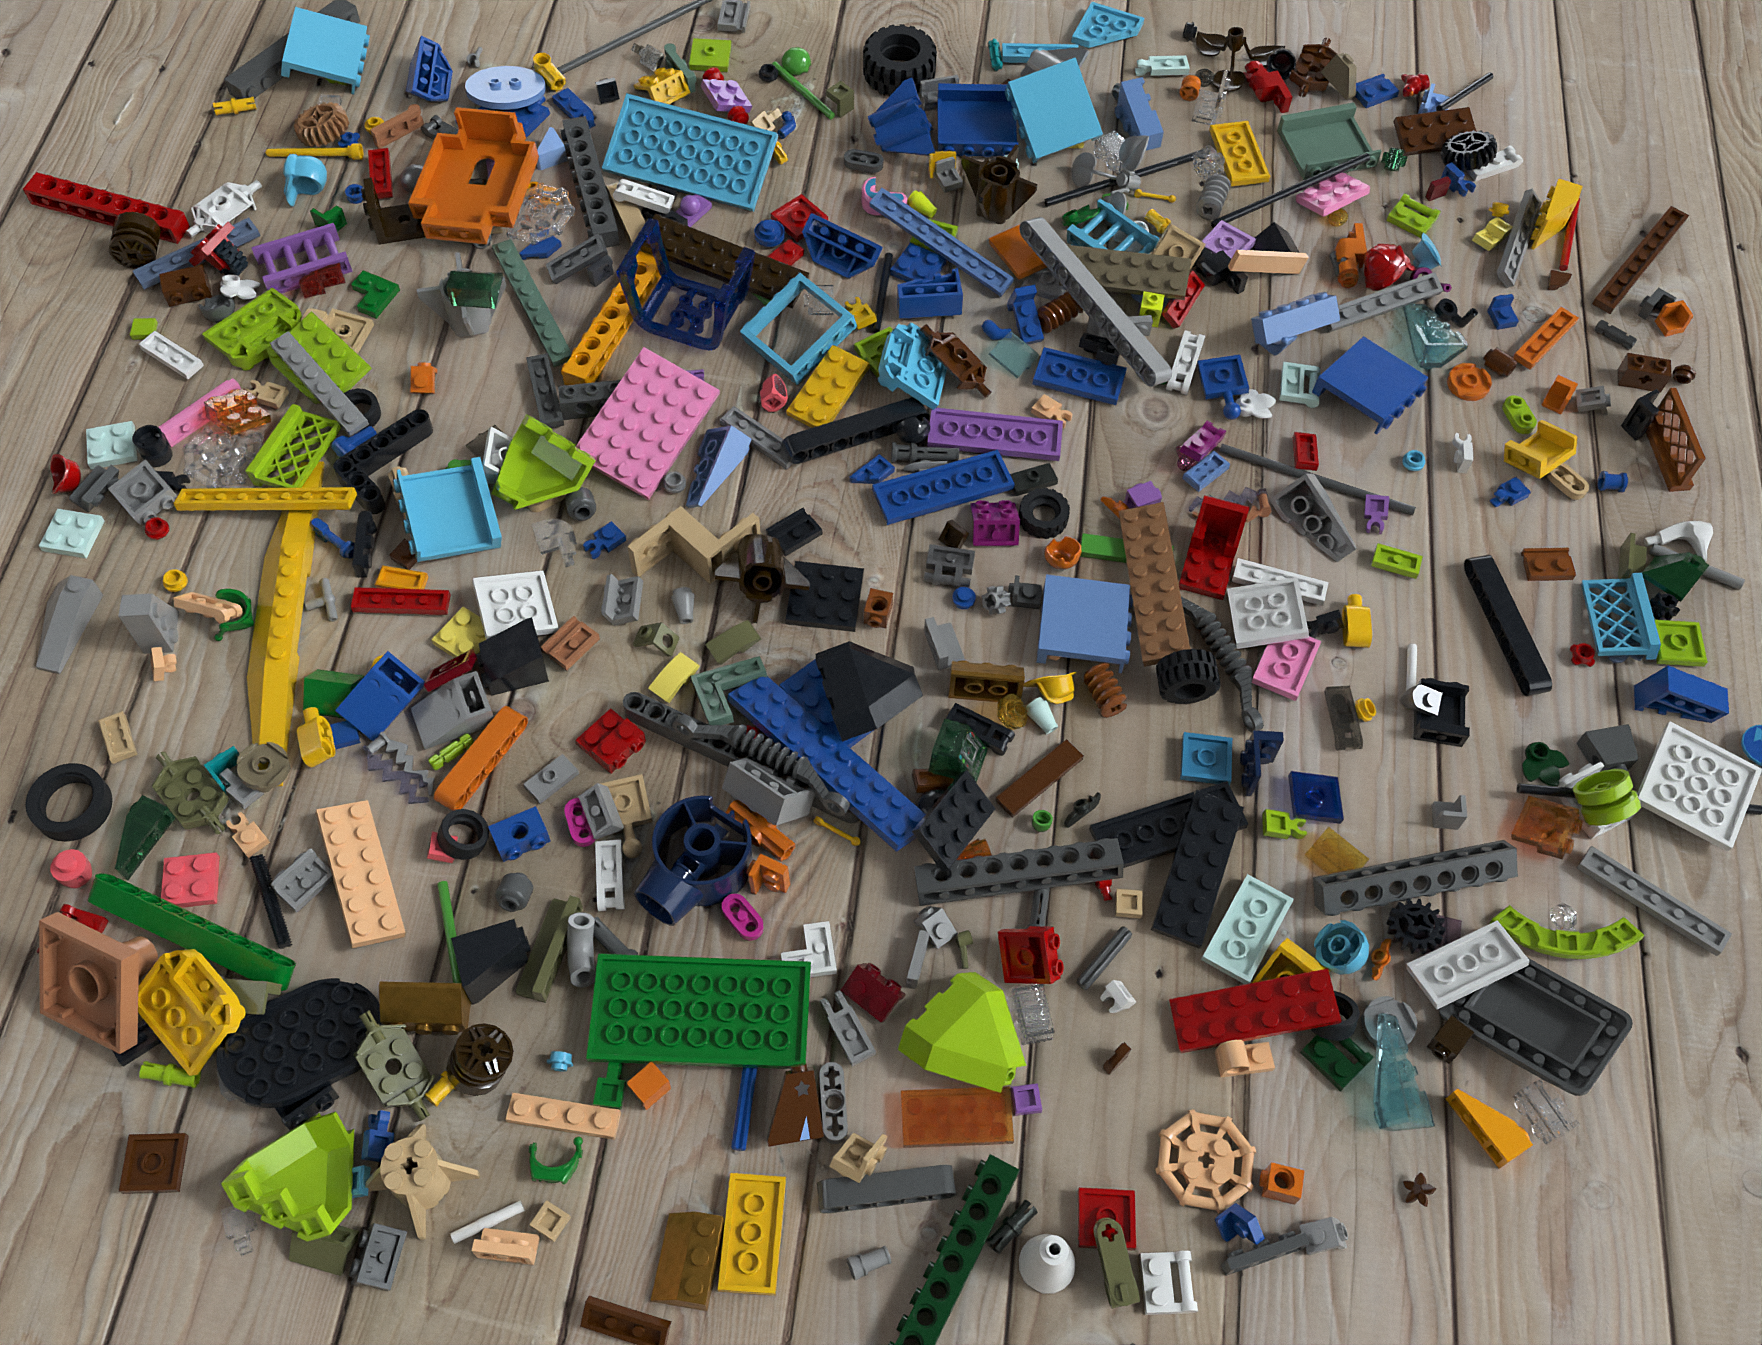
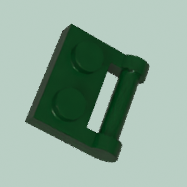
(1333, 1063)

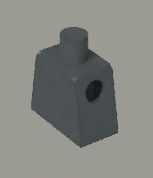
(1610, 746)

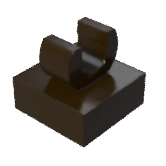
(953, 535)

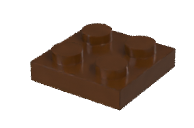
(153, 1163)

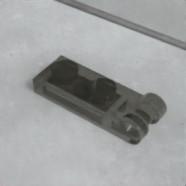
(1343, 717)

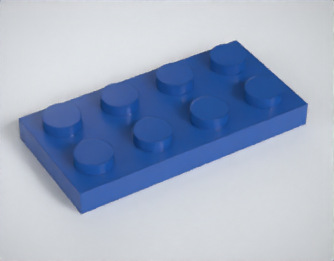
(1079, 376)
(809, 692)

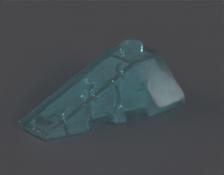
(1430, 338)
(1396, 1094)

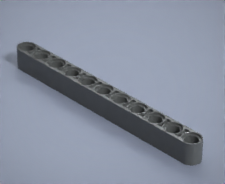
(663, 726)

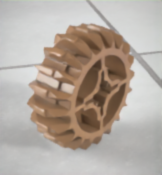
(321, 124)

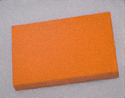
(1016, 253)

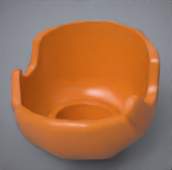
(1063, 553)

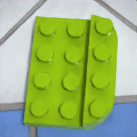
(248, 331)
(328, 351)

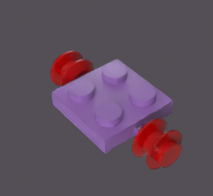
(726, 96)

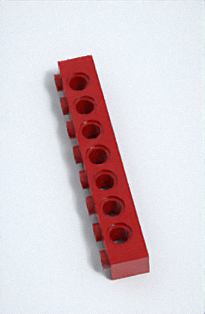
(101, 205)

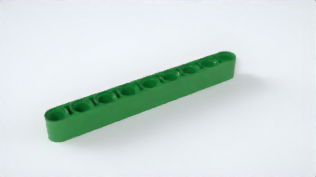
(190, 931)

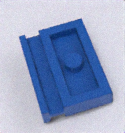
(1375, 91)

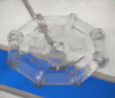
(546, 217)
(209, 446)

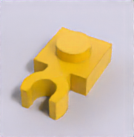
(862, 313)

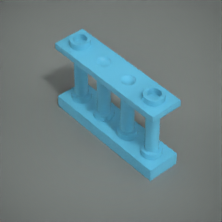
(1080, 237)

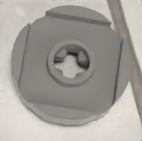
(1386, 1004)

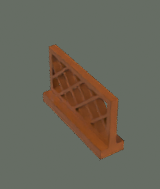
(1669, 449)

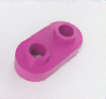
(578, 824)
(743, 918)

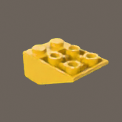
(1555, 211)

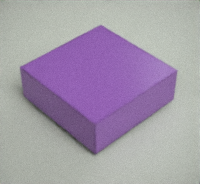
(1026, 1099)

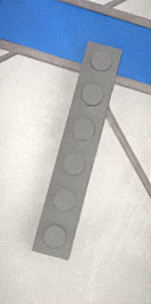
(1519, 238)
(1387, 300)
(319, 384)
(1654, 901)

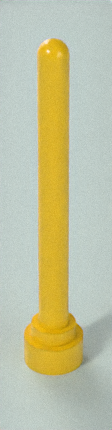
(354, 151)

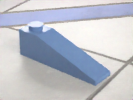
(720, 454)

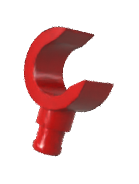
(1104, 887)

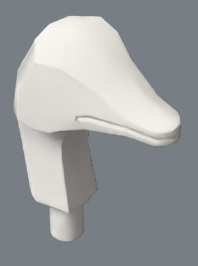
(1695, 532)

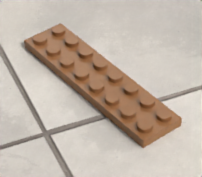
(1153, 582)

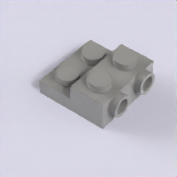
(143, 493)

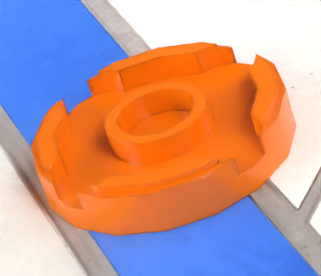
(1469, 382)

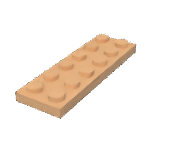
(360, 874)

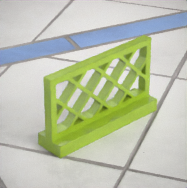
(279, 444)

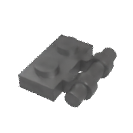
(951, 560)

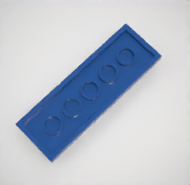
(942, 487)

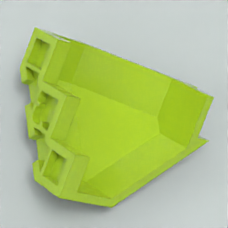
(540, 466)
(966, 1034)
(299, 1178)

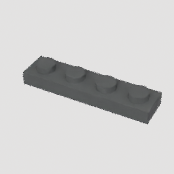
(545, 390)

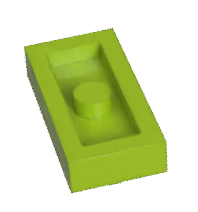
(1396, 561)

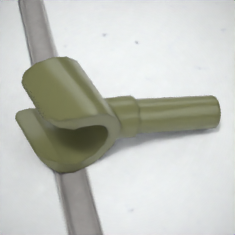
(962, 940)

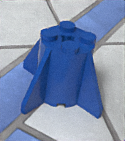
(902, 124)

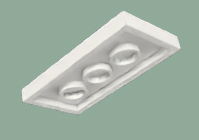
(1467, 964)

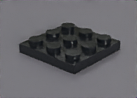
(831, 599)

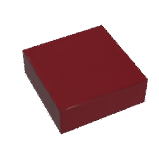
(1438, 188)

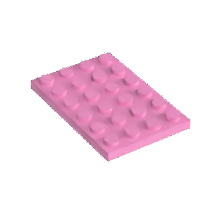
(647, 422)

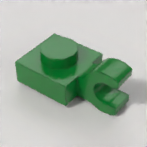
(610, 1090)

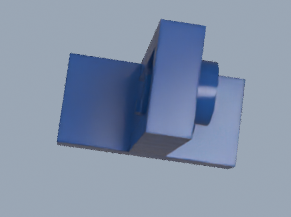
(1026, 314)

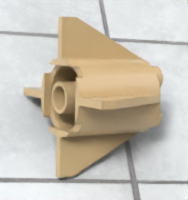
(417, 1175)

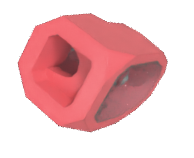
(773, 393)

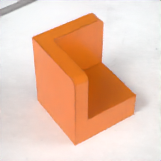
(1674, 318)
(1559, 394)
(649, 1085)

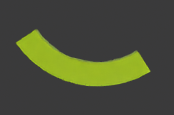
(1568, 943)

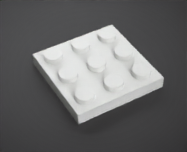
(513, 598)
(1267, 613)

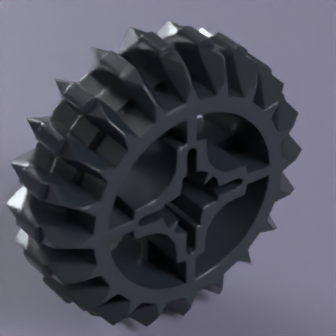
(1469, 150)

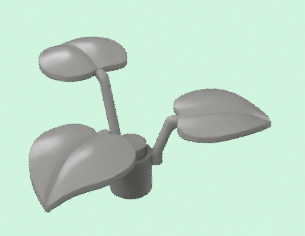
(1131, 154)

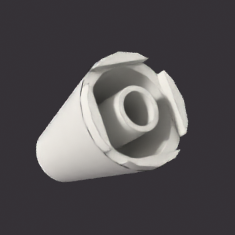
(1047, 1263)

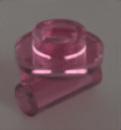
(1184, 462)

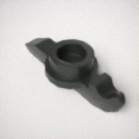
(1082, 808)

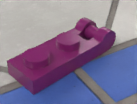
(1203, 441)

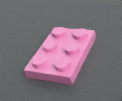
(1332, 194)
(1286, 666)

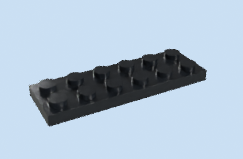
(1155, 828)
(1197, 869)

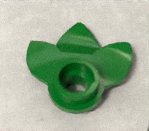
(1079, 216)

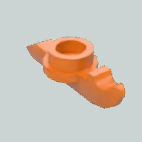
(1114, 506)
(1380, 958)

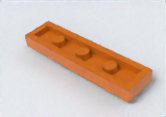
(1545, 338)

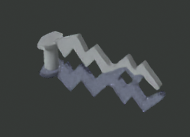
(406, 775)

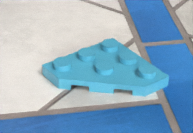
(1105, 25)

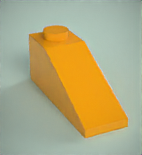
(1494, 1131)

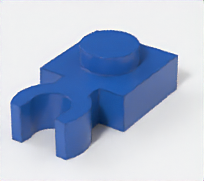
(605, 538)

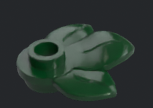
(1543, 767)

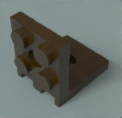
(387, 220)

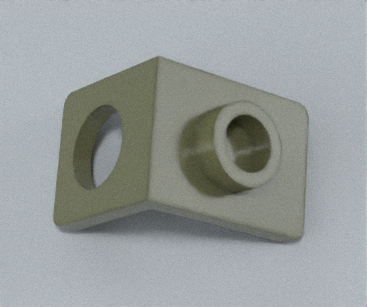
(653, 634)

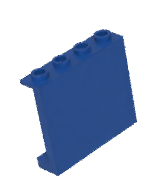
(975, 120)
(1373, 382)

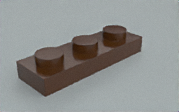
(624, 1323)

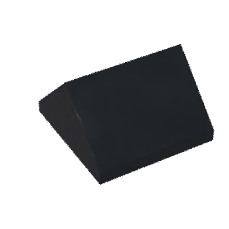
(1274, 239)

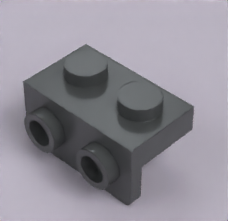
(94, 487)

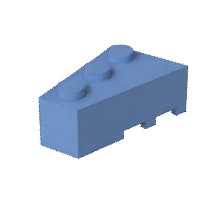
(1136, 113)

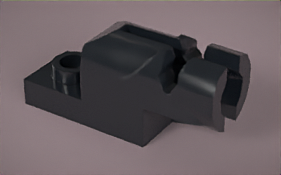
(1215, 270)

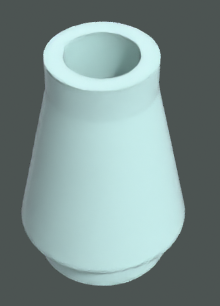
(1041, 714)

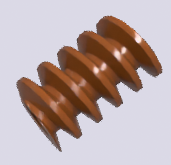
(1057, 312)
(1104, 690)

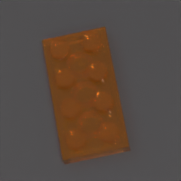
(956, 1117)

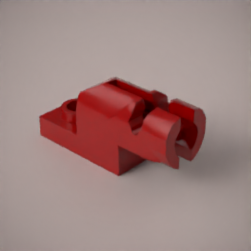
(1268, 85)

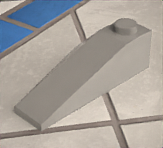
(65, 620)

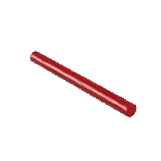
(1569, 238)

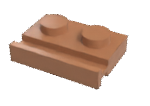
(570, 643)

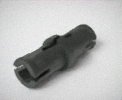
(1012, 1226)

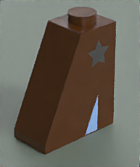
(796, 1109)

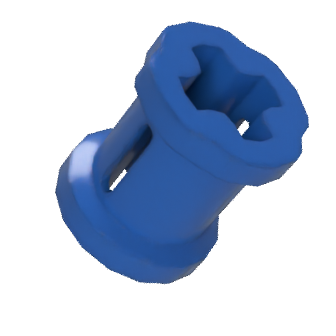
(1612, 481)

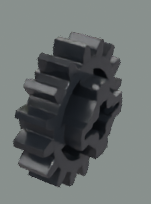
(1429, 928)

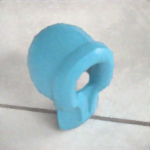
(303, 176)

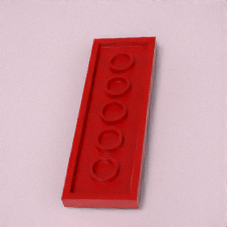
(1255, 1010)

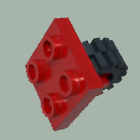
(220, 252)

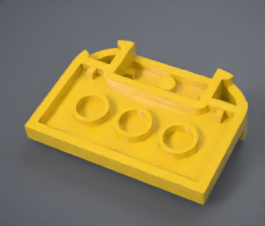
(188, 1007)

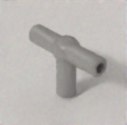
(328, 600)

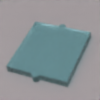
(1014, 354)

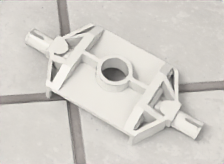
(210, 214)

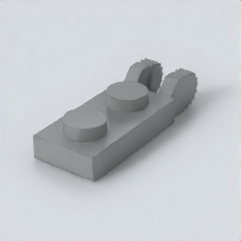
(848, 1030)

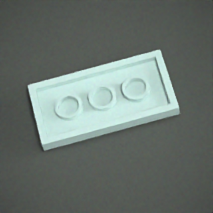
(1247, 929)

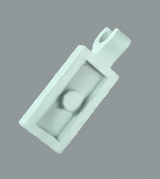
(1163, 66)

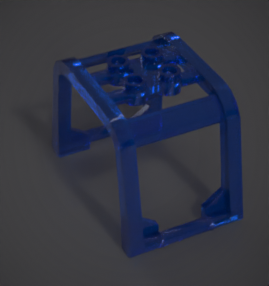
(720, 297)

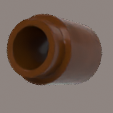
(1500, 362)

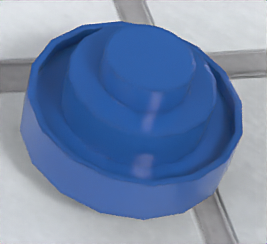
(769, 233)

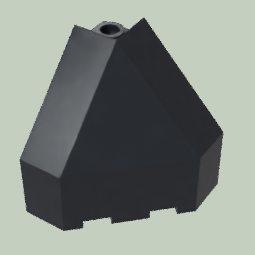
(865, 687)

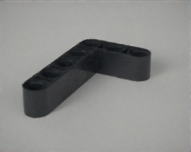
(378, 451)

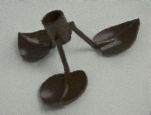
(1214, 43)

